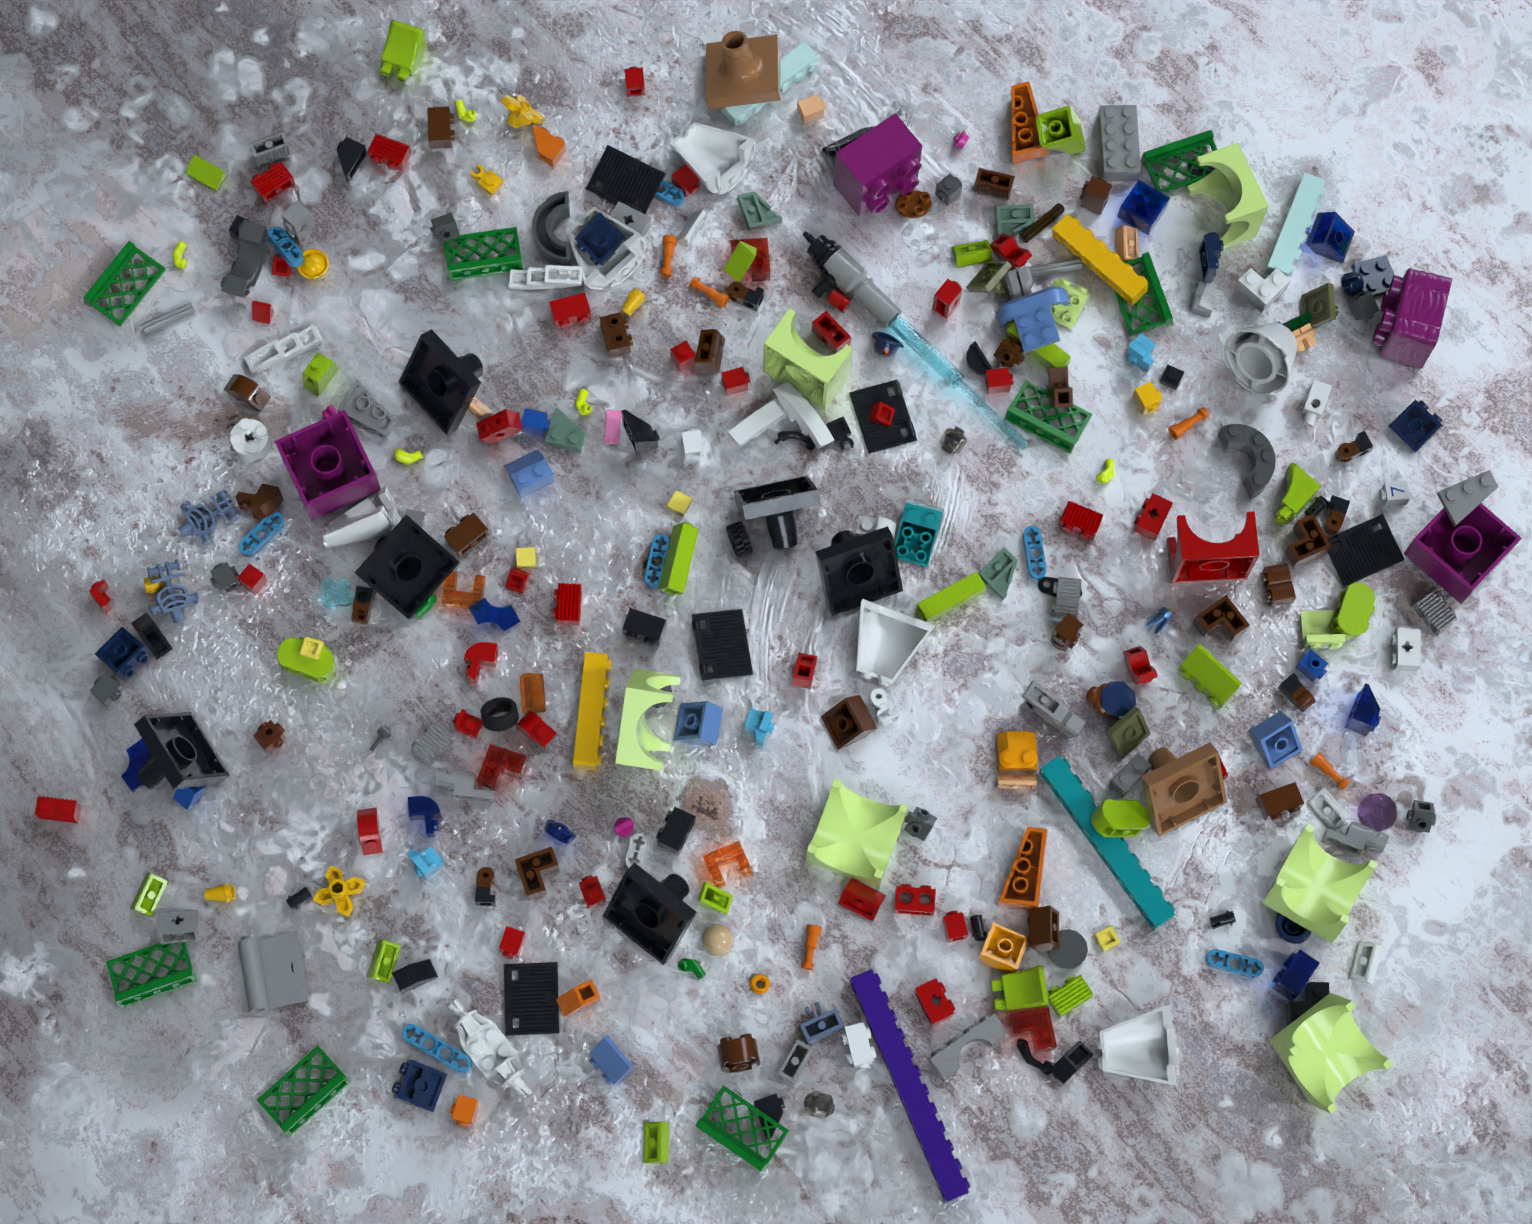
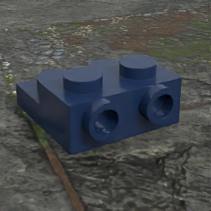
(600, 240)
(1209, 254)
(1416, 425)
(123, 653)
(419, 1085)

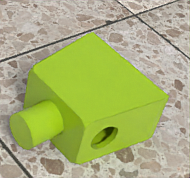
(321, 372)

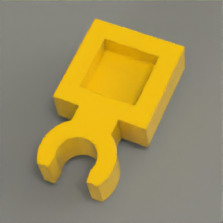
(487, 181)

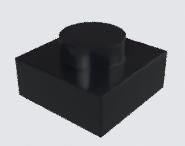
(1171, 377)

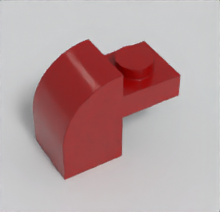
(1008, 250)
(480, 654)
(1139, 665)
(804, 670)
(536, 729)
(369, 831)

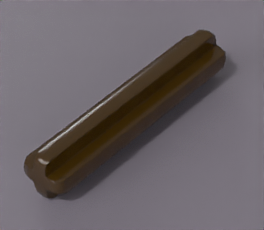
(1042, 222)

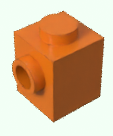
(464, 1111)

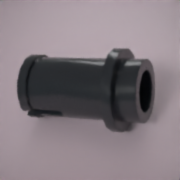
(1319, 504)
(298, 898)
(1222, 919)
(978, 928)

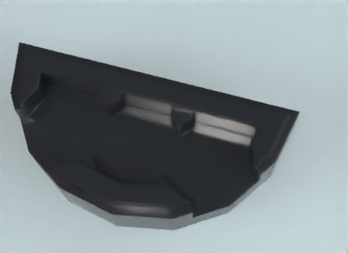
(976, 360)

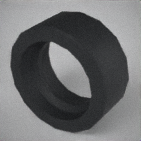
(495, 706)

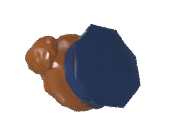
(1112, 698)

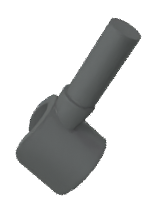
(384, 734)

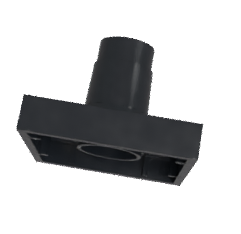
(441, 380)
(778, 504)
(406, 567)
(858, 569)
(179, 753)
(651, 911)

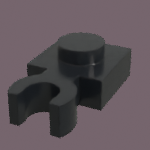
(840, 431)

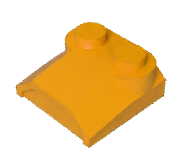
(1016, 751)
(1003, 949)

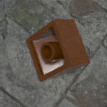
(848, 721)

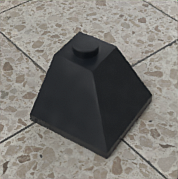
(639, 433)

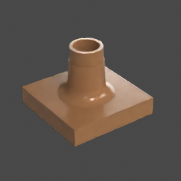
(742, 70)
(1182, 787)

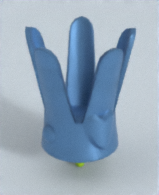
(1161, 618)

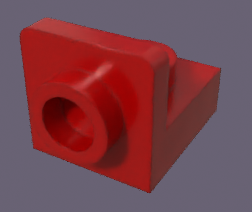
(98, 593)
(468, 724)
(592, 891)

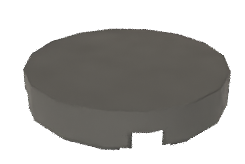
(1072, 950)

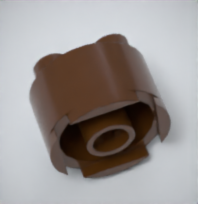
(738, 1053)

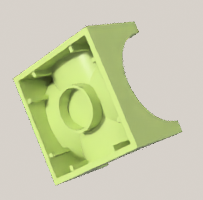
(1237, 189)
(634, 734)
(856, 835)
(1317, 887)
(1326, 1051)

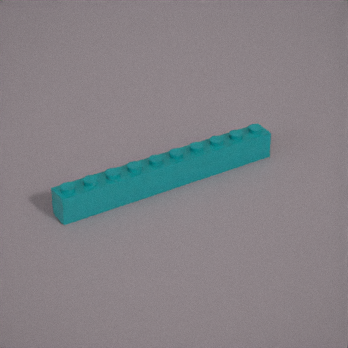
(1111, 850)

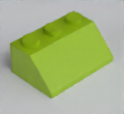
(1209, 676)

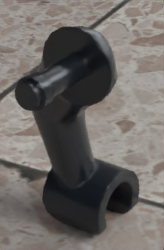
(786, 435)
(1024, 1049)

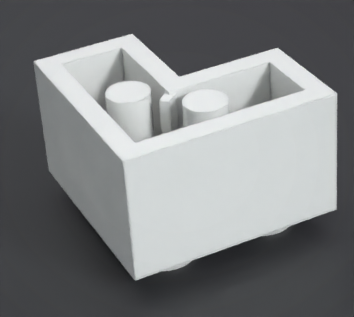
(1260, 291)

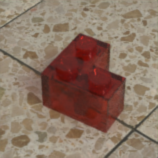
(760, 265)
(500, 762)
(1036, 1023)

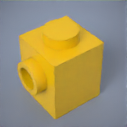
(1147, 398)

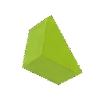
(714, 899)

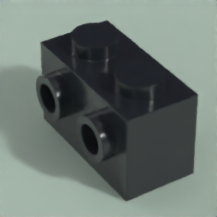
(644, 627)
(676, 830)

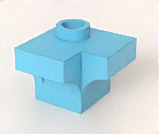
(1140, 352)
(759, 724)
(425, 862)

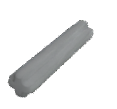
(1057, 267)
(167, 318)

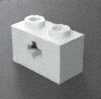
(1411, 641)

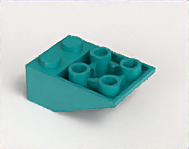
(918, 532)

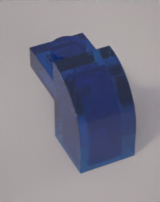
(425, 808)

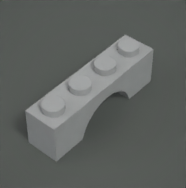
(988, 1031)

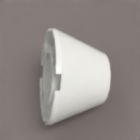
(1261, 357)

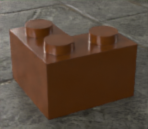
(1311, 542)
(1222, 615)
(533, 867)

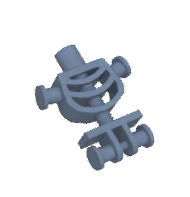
(191, 526)
(175, 610)

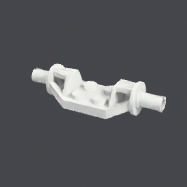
(489, 1049)

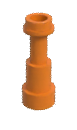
(669, 243)
(720, 298)
(1177, 430)
(1325, 767)
(813, 933)

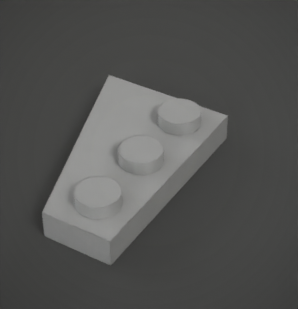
(366, 410)
(1467, 495)

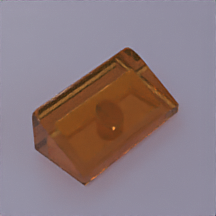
(532, 693)

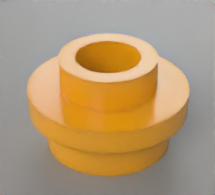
(760, 977)

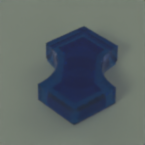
(502, 616)
(138, 756)

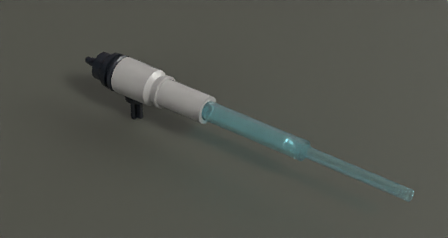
(852, 279)

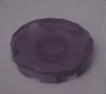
(1377, 811)

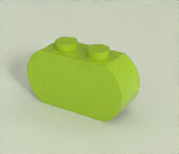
(1353, 611)
(294, 663)
(1120, 818)

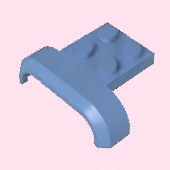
(1034, 316)

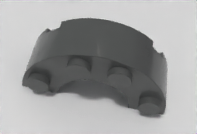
(544, 219)
(250, 259)
(1259, 451)

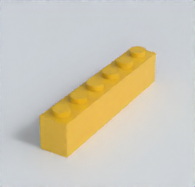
(1100, 259)
(591, 711)

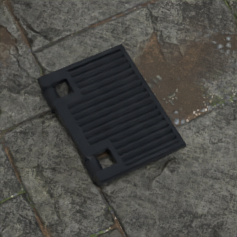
(838, 145)
(625, 179)
(879, 436)
(1364, 550)
(722, 644)
(531, 998)

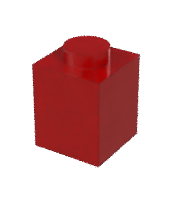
(634, 81)
(686, 180)
(683, 356)
(998, 380)
(735, 381)
(252, 579)
(955, 926)
(512, 942)

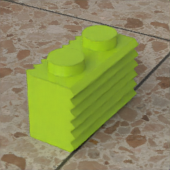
(1069, 995)

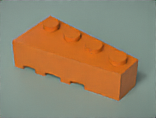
(1024, 128)
(1025, 878)

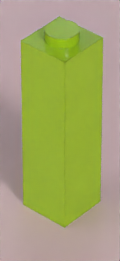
(1047, 356)
(678, 559)
(950, 598)

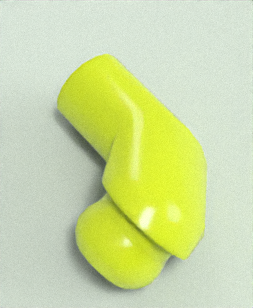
(464, 114)
(177, 255)
(581, 404)
(407, 458)
(1109, 472)

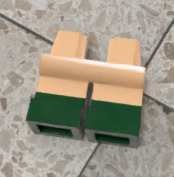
(1302, 331)

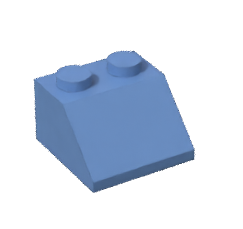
(529, 473)
(698, 723)
(1276, 739)
(610, 1061)

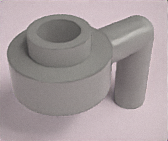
(1198, 290)

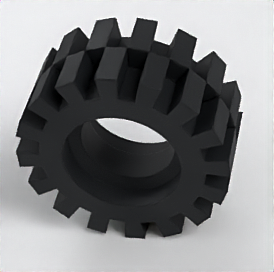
(739, 539)

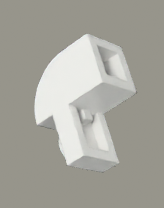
(869, 524)

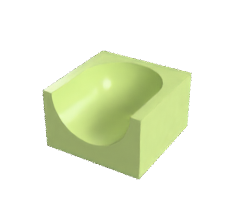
(793, 361)

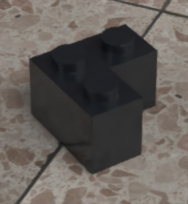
(1313, 994)

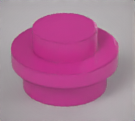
(960, 139)

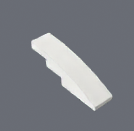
(546, 278)
(283, 350)
(804, 414)
(758, 422)

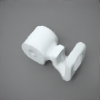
(878, 700)

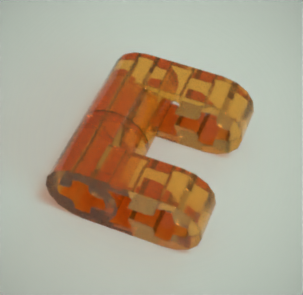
(462, 599)
(724, 856)

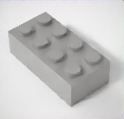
(1119, 143)

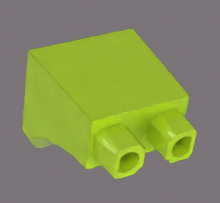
(402, 50)
(1061, 130)
(1298, 494)
(1021, 991)

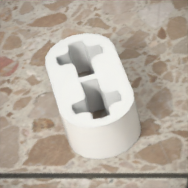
(632, 850)

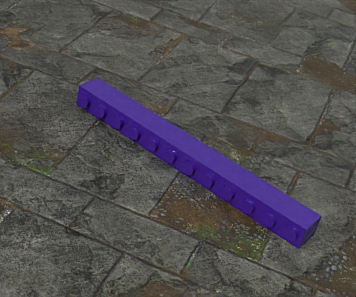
(909, 1086)

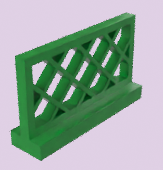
(1174, 150)
(484, 265)
(109, 277)
(1156, 294)
(1042, 427)
(151, 987)
(314, 1103)
(732, 1143)

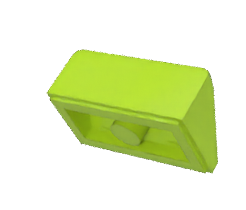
(205, 172)
(972, 253)
(740, 260)
(149, 894)
(383, 961)
(656, 1142)

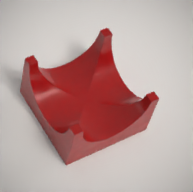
(1199, 560)

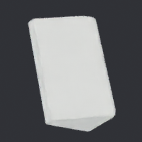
(691, 228)
(1328, 809)
(1366, 962)

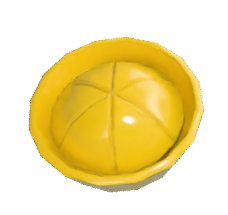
(314, 264)

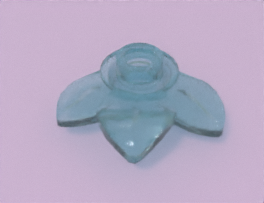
(338, 590)

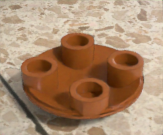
(913, 204)

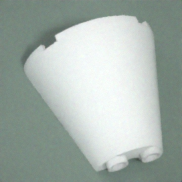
(715, 155)
(620, 265)
(364, 521)
(887, 641)
(1142, 1048)

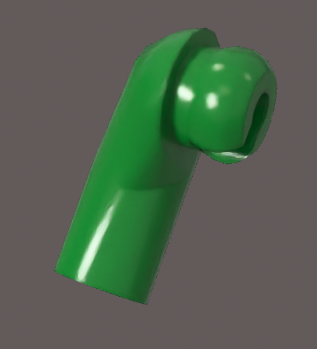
(427, 605)
(691, 965)

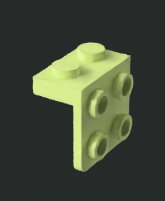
(1069, 314)
(1317, 631)

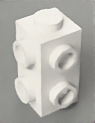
(860, 1052)

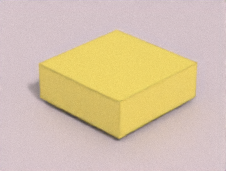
(679, 503)
(526, 557)
(311, 648)
(1107, 938)

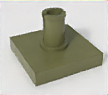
(989, 278)
(1320, 304)
(1128, 731)

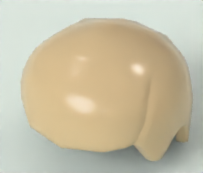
(717, 940)

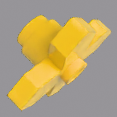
(521, 112)
(336, 881)

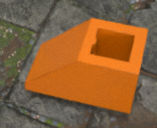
(549, 148)
(578, 998)

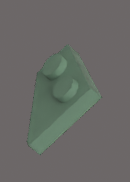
(756, 211)
(1013, 218)
(565, 433)
(999, 572)

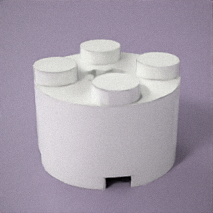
(242, 443)

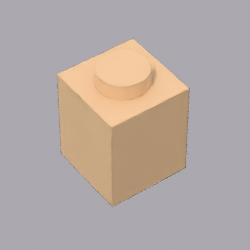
(811, 109)

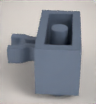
(820, 1026)

